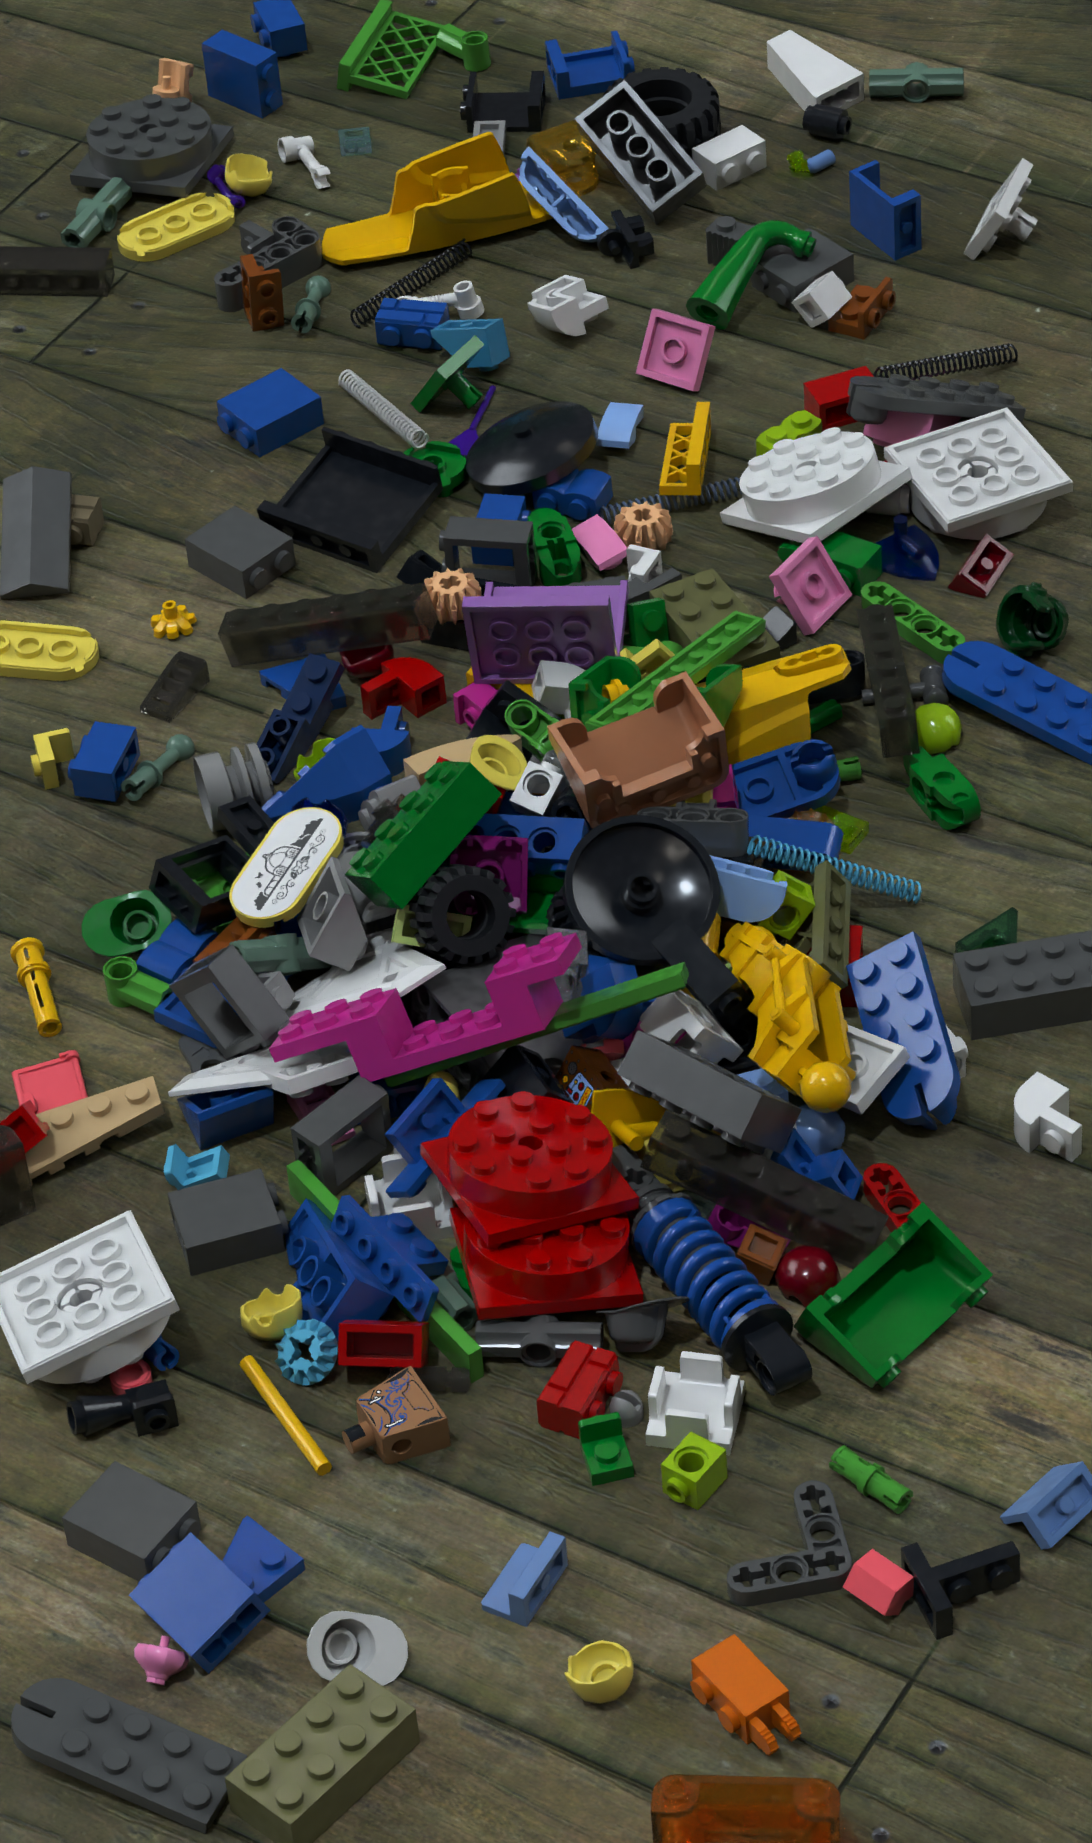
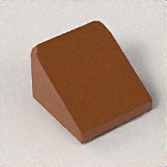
(761, 1252)

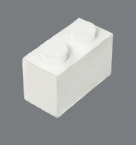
(730, 157)

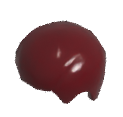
(366, 661)
(806, 1273)

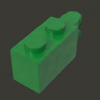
(854, 558)

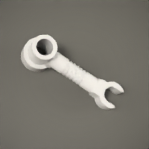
(303, 148)
(463, 298)

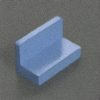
(1054, 1504)
(527, 1580)

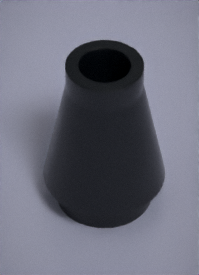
(94, 1413)

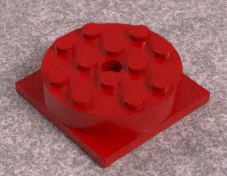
(529, 1167)
(549, 1271)

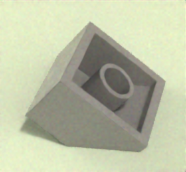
(331, 920)

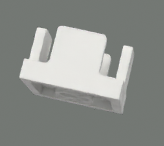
(678, 1013)
(427, 1210)
(694, 1401)

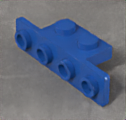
(429, 1119)
(393, 1253)

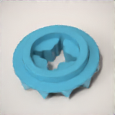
(323, 1351)

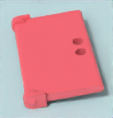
(51, 1082)

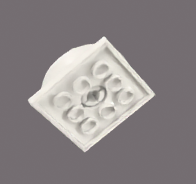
(979, 477)
(813, 485)
(85, 1305)

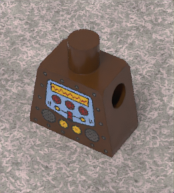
(585, 1072)

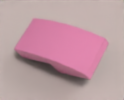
(600, 543)

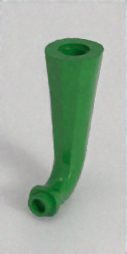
(721, 290)

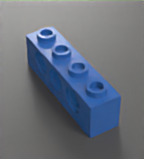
(541, 832)

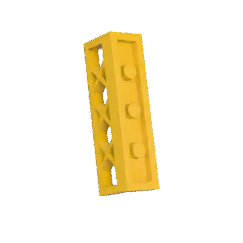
(694, 459)

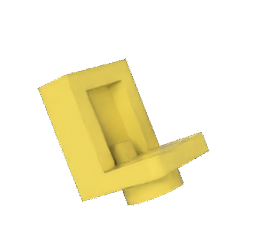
(51, 749)

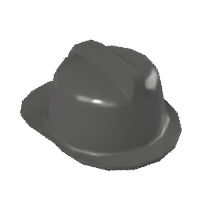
(640, 1325)

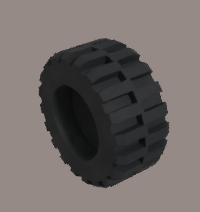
(681, 103)

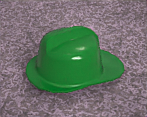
(125, 923)

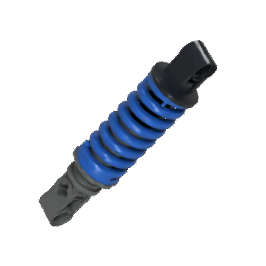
(719, 1288)

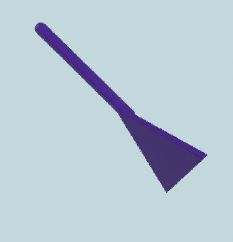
(467, 438)

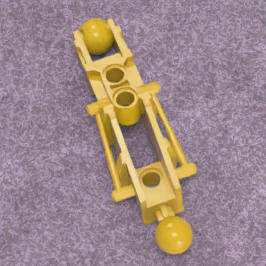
(799, 1017)

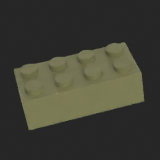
(701, 603)
(323, 1759)

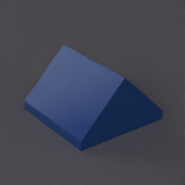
(227, 1113)

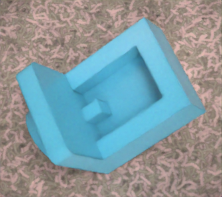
(197, 1169)

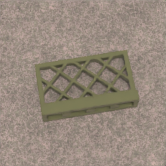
(830, 923)

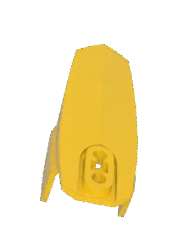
(438, 203)
(775, 700)

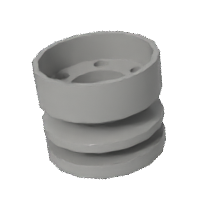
(224, 784)

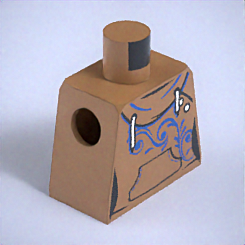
(398, 1420)

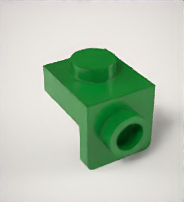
(646, 622)

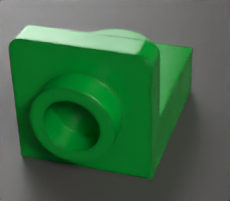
(605, 1449)

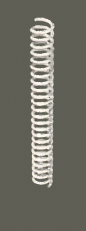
(365, 400)

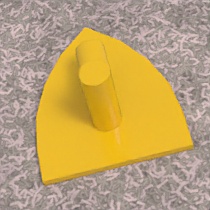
(627, 1115)

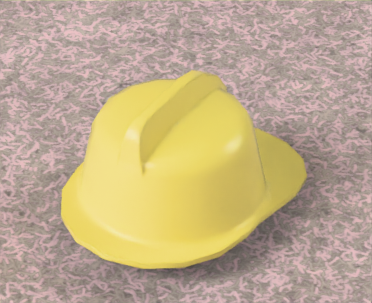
(498, 761)

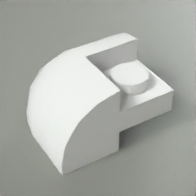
(566, 305)

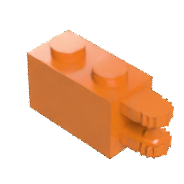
(743, 1694)

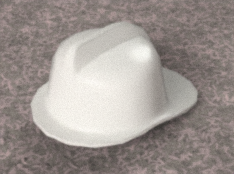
(357, 1639)

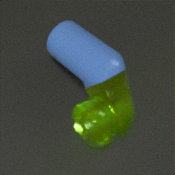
(810, 165)

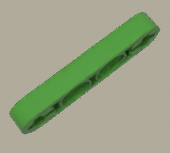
(934, 644)

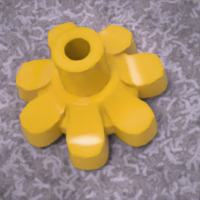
(171, 620)

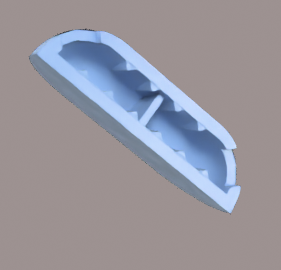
(559, 199)
(747, 891)

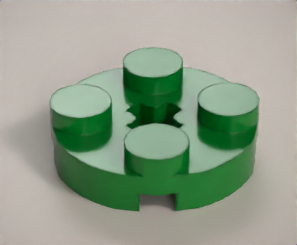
(449, 462)

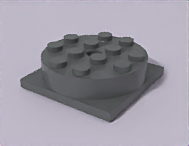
(152, 146)

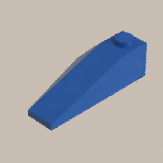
(342, 776)
(329, 1274)

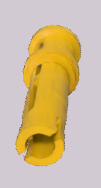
(46, 1016)

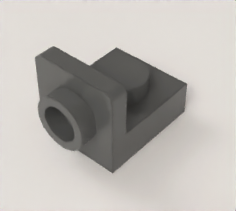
(254, 237)

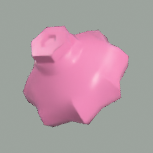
(160, 1660)

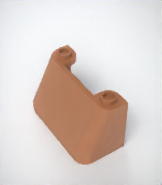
(645, 757)

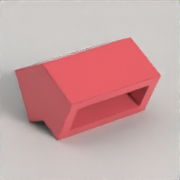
(880, 1583)

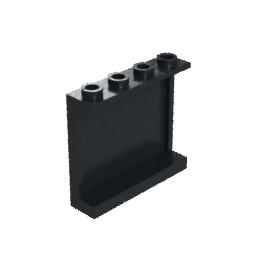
(355, 500)

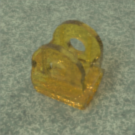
(560, 152)

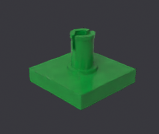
(450, 377)

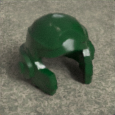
(1030, 620)

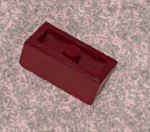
(981, 568)

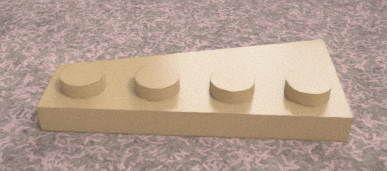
(90, 1121)

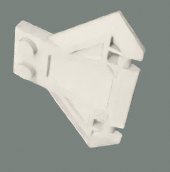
(383, 966)
(290, 1076)

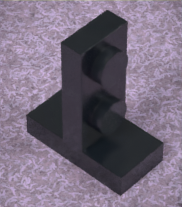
(958, 1580)

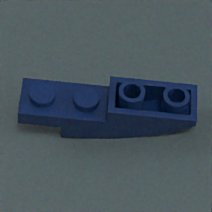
(301, 717)

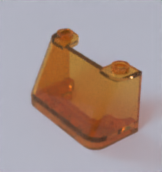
(746, 1810)

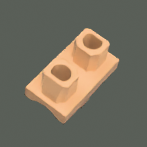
(173, 79)

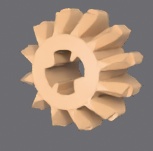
(644, 526)
(447, 593)

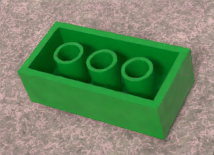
(422, 833)

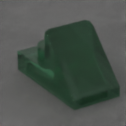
(997, 932)

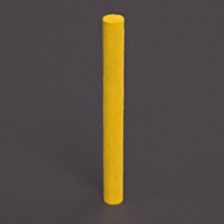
(285, 1415)

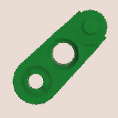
(555, 548)
(941, 790)

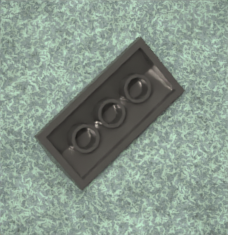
(36, 533)

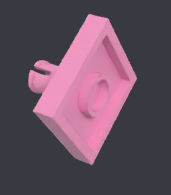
(675, 349)
(810, 586)

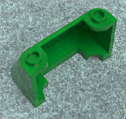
(585, 691)
(895, 1299)

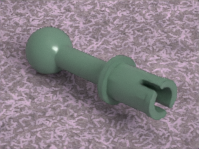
(308, 308)
(150, 773)

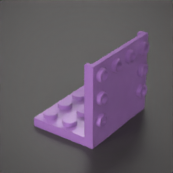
(522, 625)

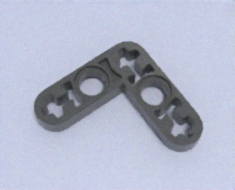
(816, 1556)

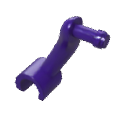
(216, 177)

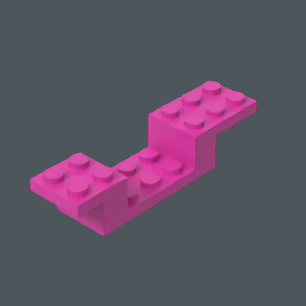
(387, 1044)

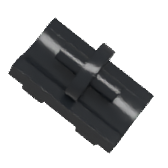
(627, 238)

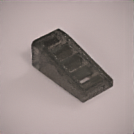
(183, 668)

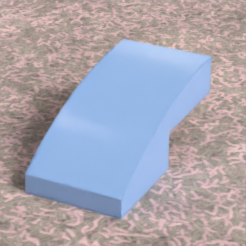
(619, 425)

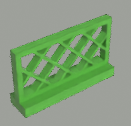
(370, 44)

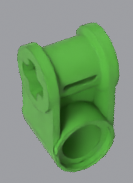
(534, 733)

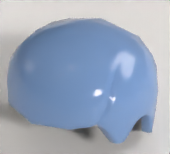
(820, 1130)

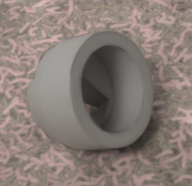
(628, 1406)

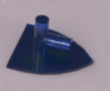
(909, 552)

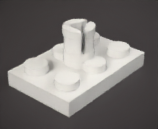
(1004, 213)
(875, 1065)

